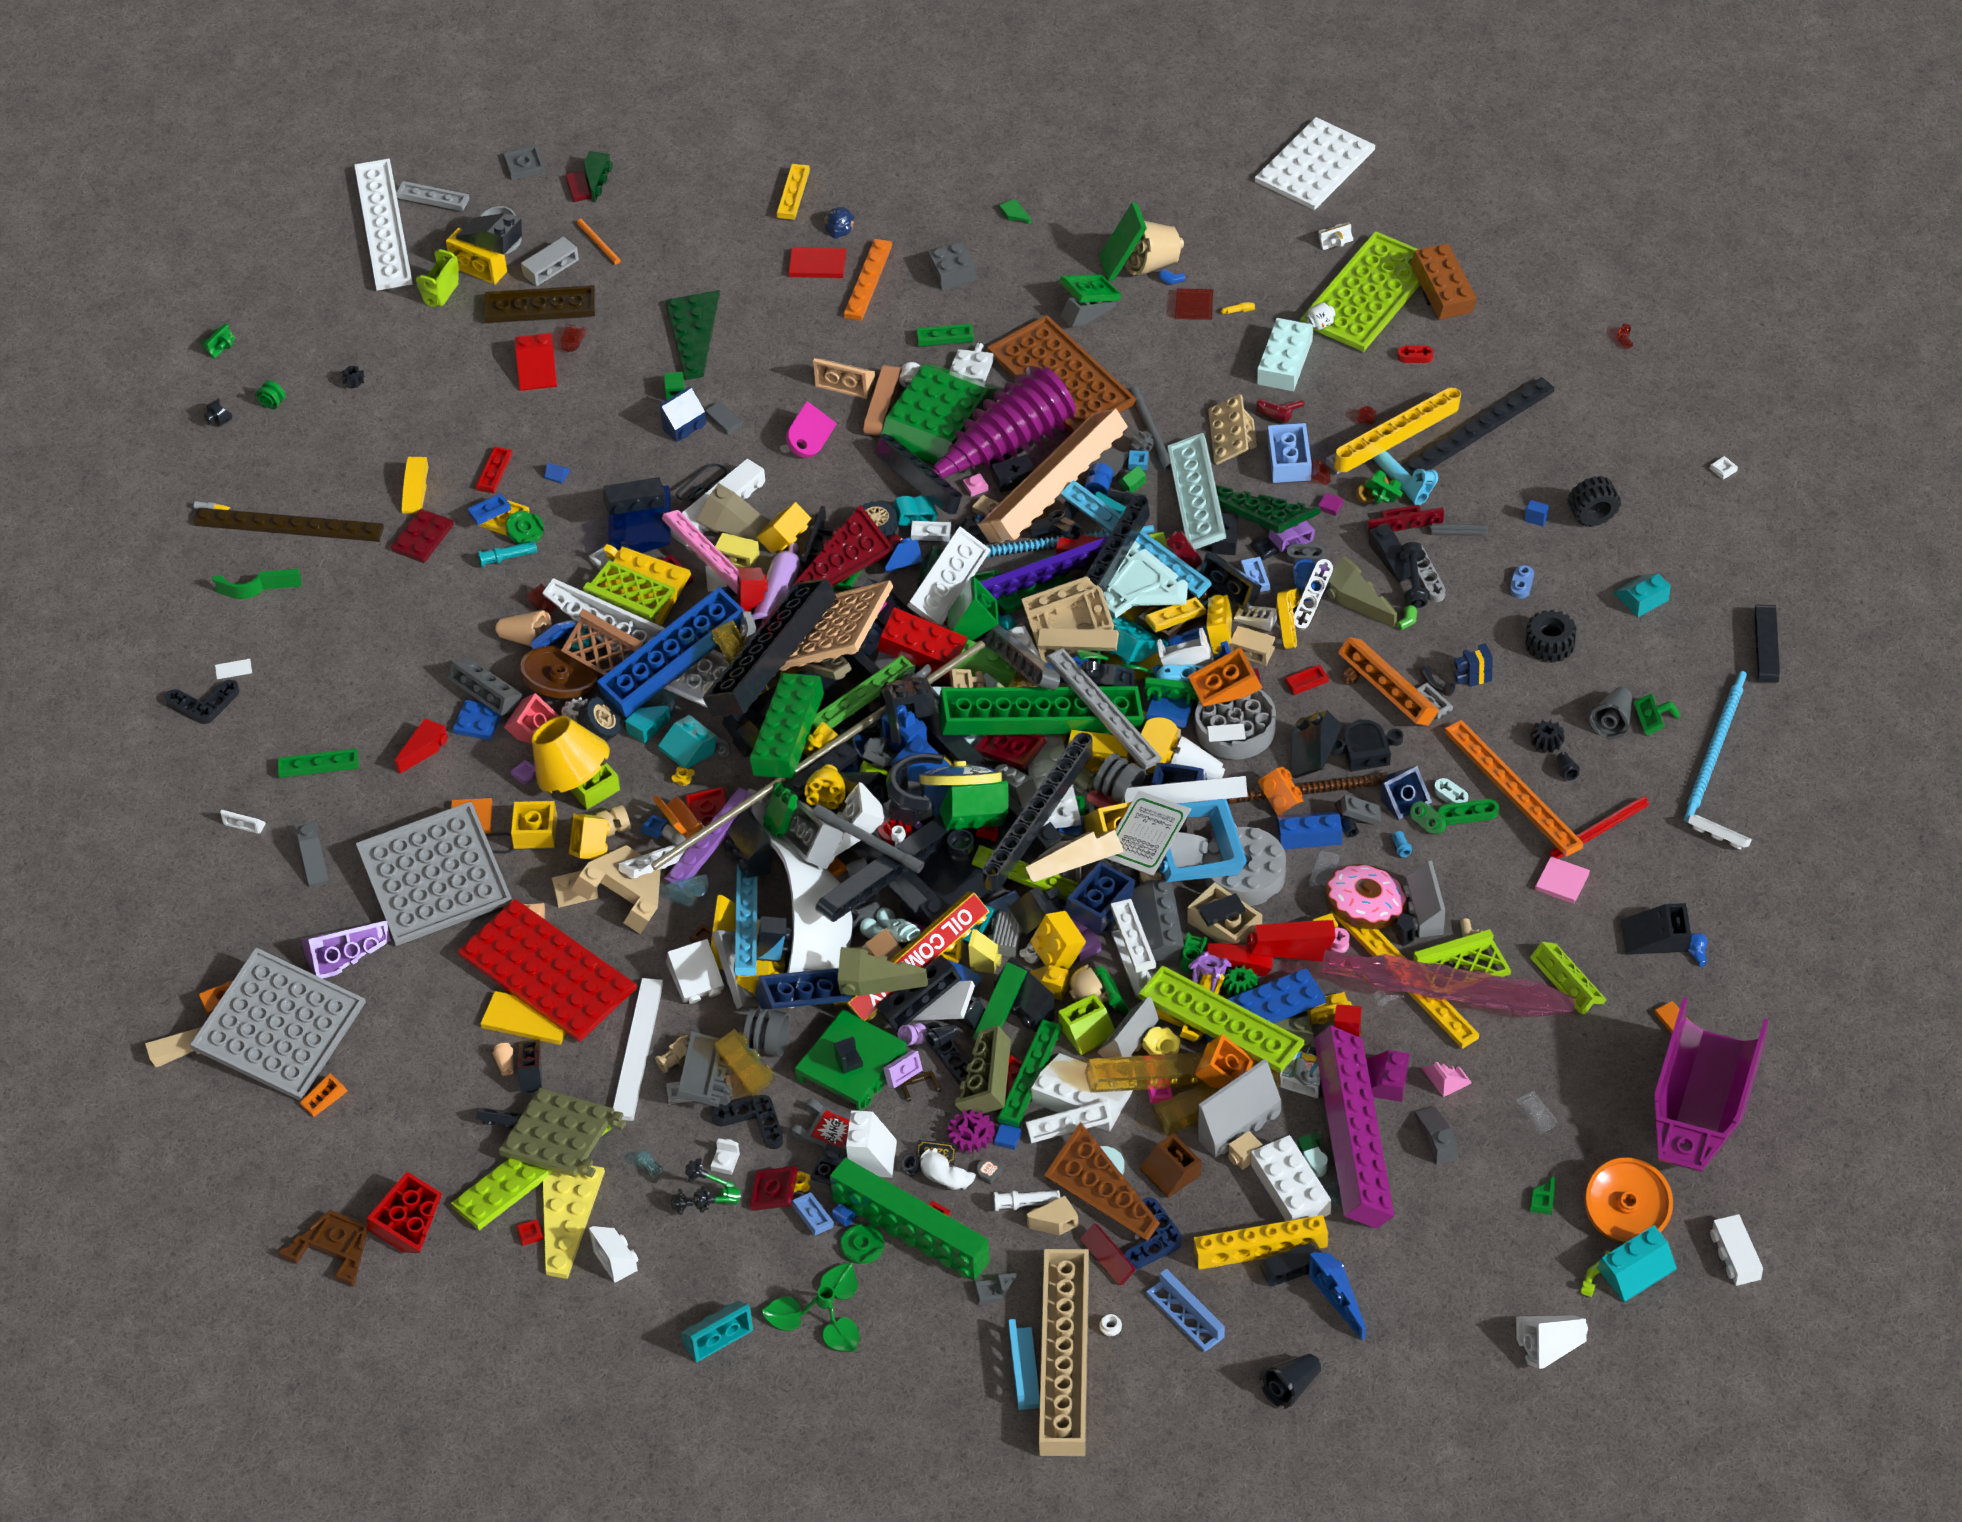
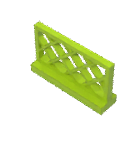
(622, 600)
(1465, 946)

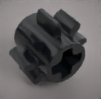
(353, 377)

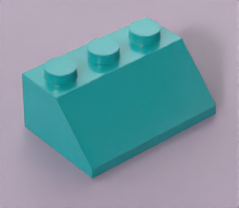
(1638, 1264)
(717, 1330)

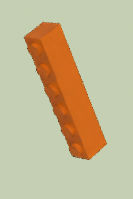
(1388, 681)

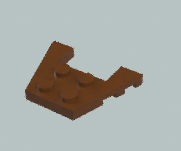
(335, 1236)

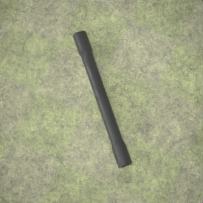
(1151, 428)
(830, 817)

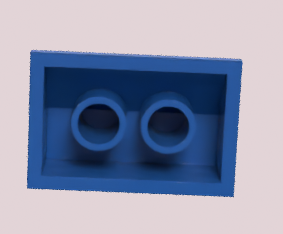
(1309, 830)

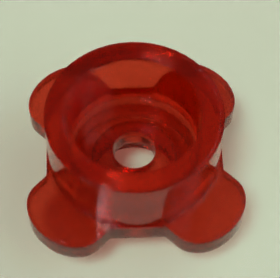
(1366, 415)

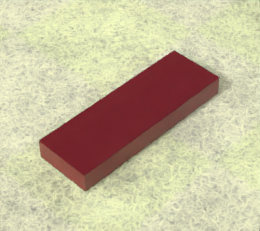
(1108, 1254)

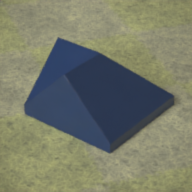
(1402, 790)

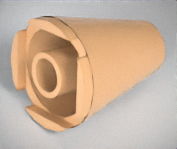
(524, 627)

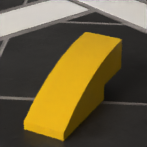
(414, 484)

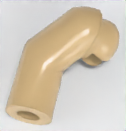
(1466, 928)

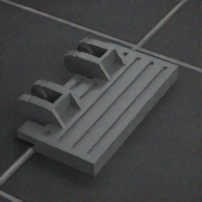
(704, 1072)

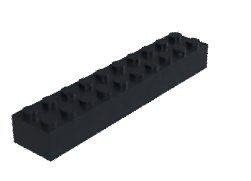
(769, 648)

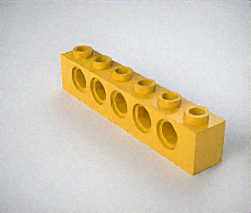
(1258, 1241)

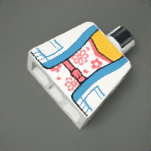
(1311, 1064)

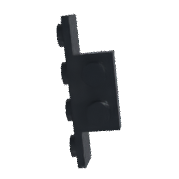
(818, 536)

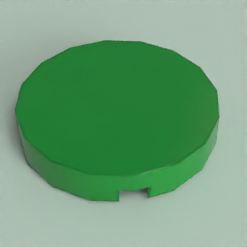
(524, 527)
(862, 1244)

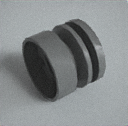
(1117, 776)
(767, 1031)

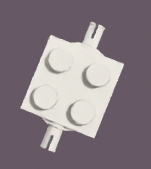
(973, 363)

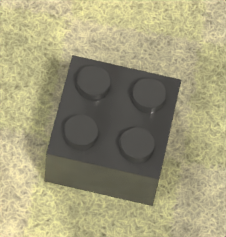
(952, 266)

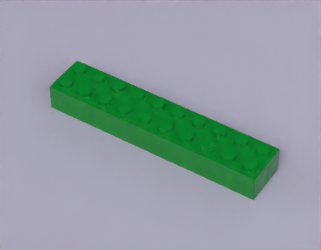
(1029, 710)

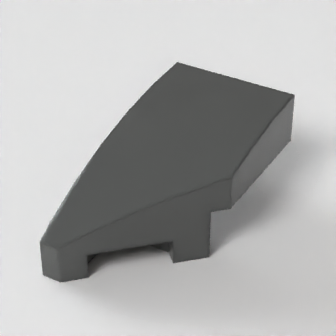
(993, 1290)

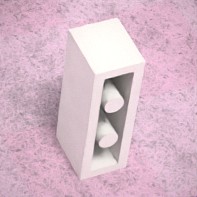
(1736, 1250)

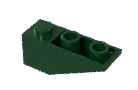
(597, 167)

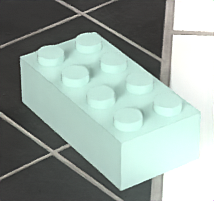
(1285, 354)

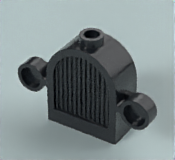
(1108, 674)
(1367, 745)

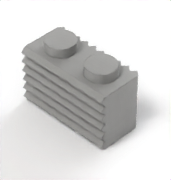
(1006, 933)

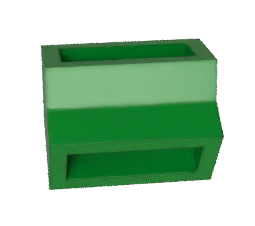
(1133, 479)

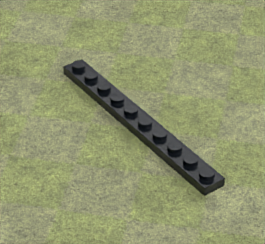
(1480, 426)

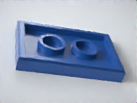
(1171, 709)

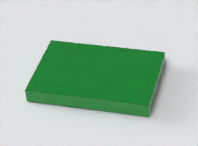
(1090, 288)

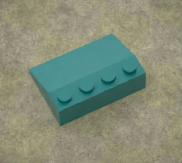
(1134, 641)

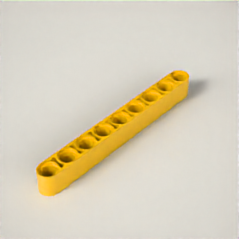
(1397, 430)

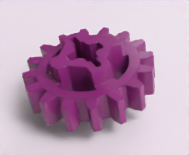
(971, 1131)

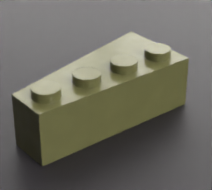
(987, 1073)

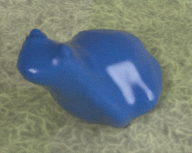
(1698, 948)

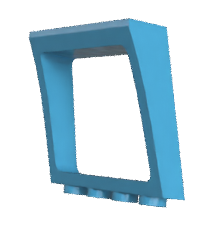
(1227, 838)

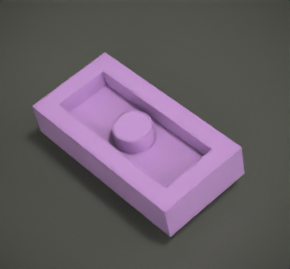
(903, 1069)

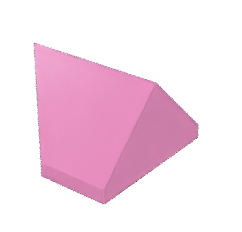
(1446, 1079)

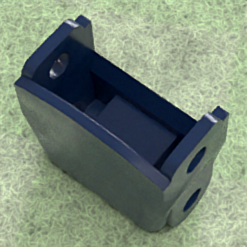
(1174, 773)

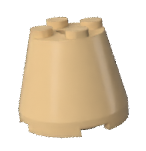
(1156, 248)

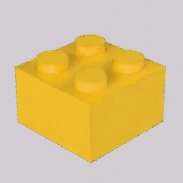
(784, 528)
(534, 824)
(588, 836)
(1058, 940)

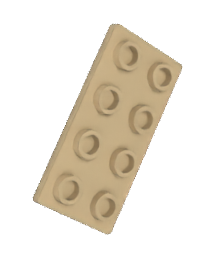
(1231, 429)

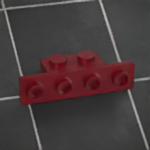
(1408, 518)

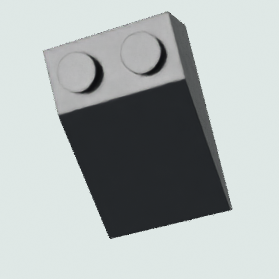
(493, 232)
(1313, 742)

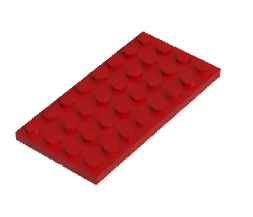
(547, 970)

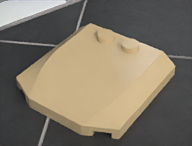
(1068, 606)

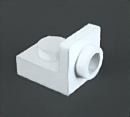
(725, 1156)

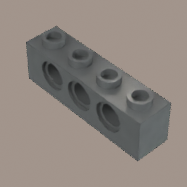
(484, 686)

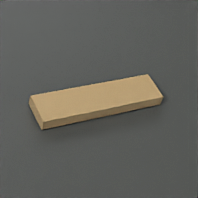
(1078, 639)

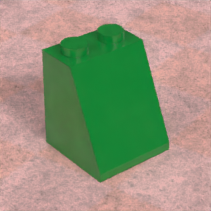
(973, 611)

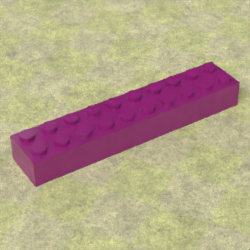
(1353, 1127)

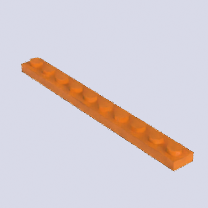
(1514, 788)

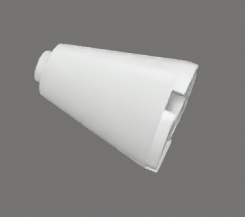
(1192, 755)

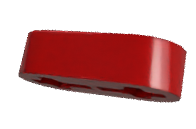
(1415, 354)

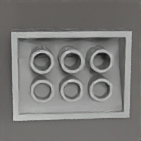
(1238, 1108)

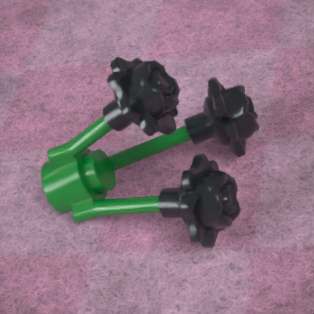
(702, 1196)

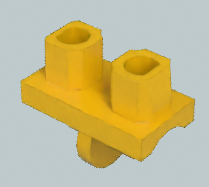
(819, 738)

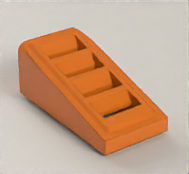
(333, 1095)

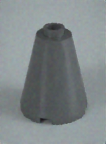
(1613, 714)

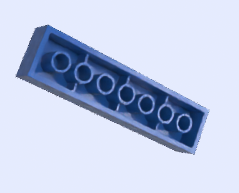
(669, 653)

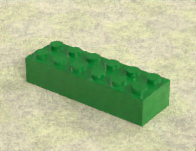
(787, 726)

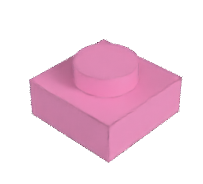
(975, 485)

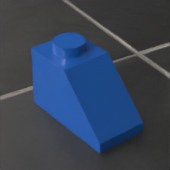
(904, 555)

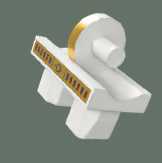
(1335, 236)

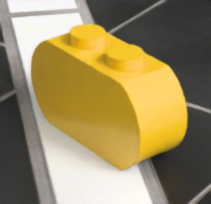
(1162, 736)

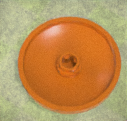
(1628, 1199)

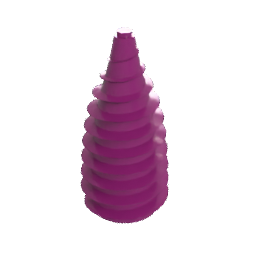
(1010, 421)

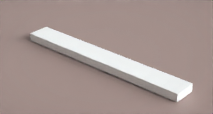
(638, 1047)

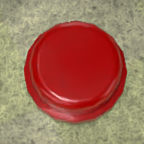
(885, 830)

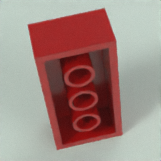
(920, 641)

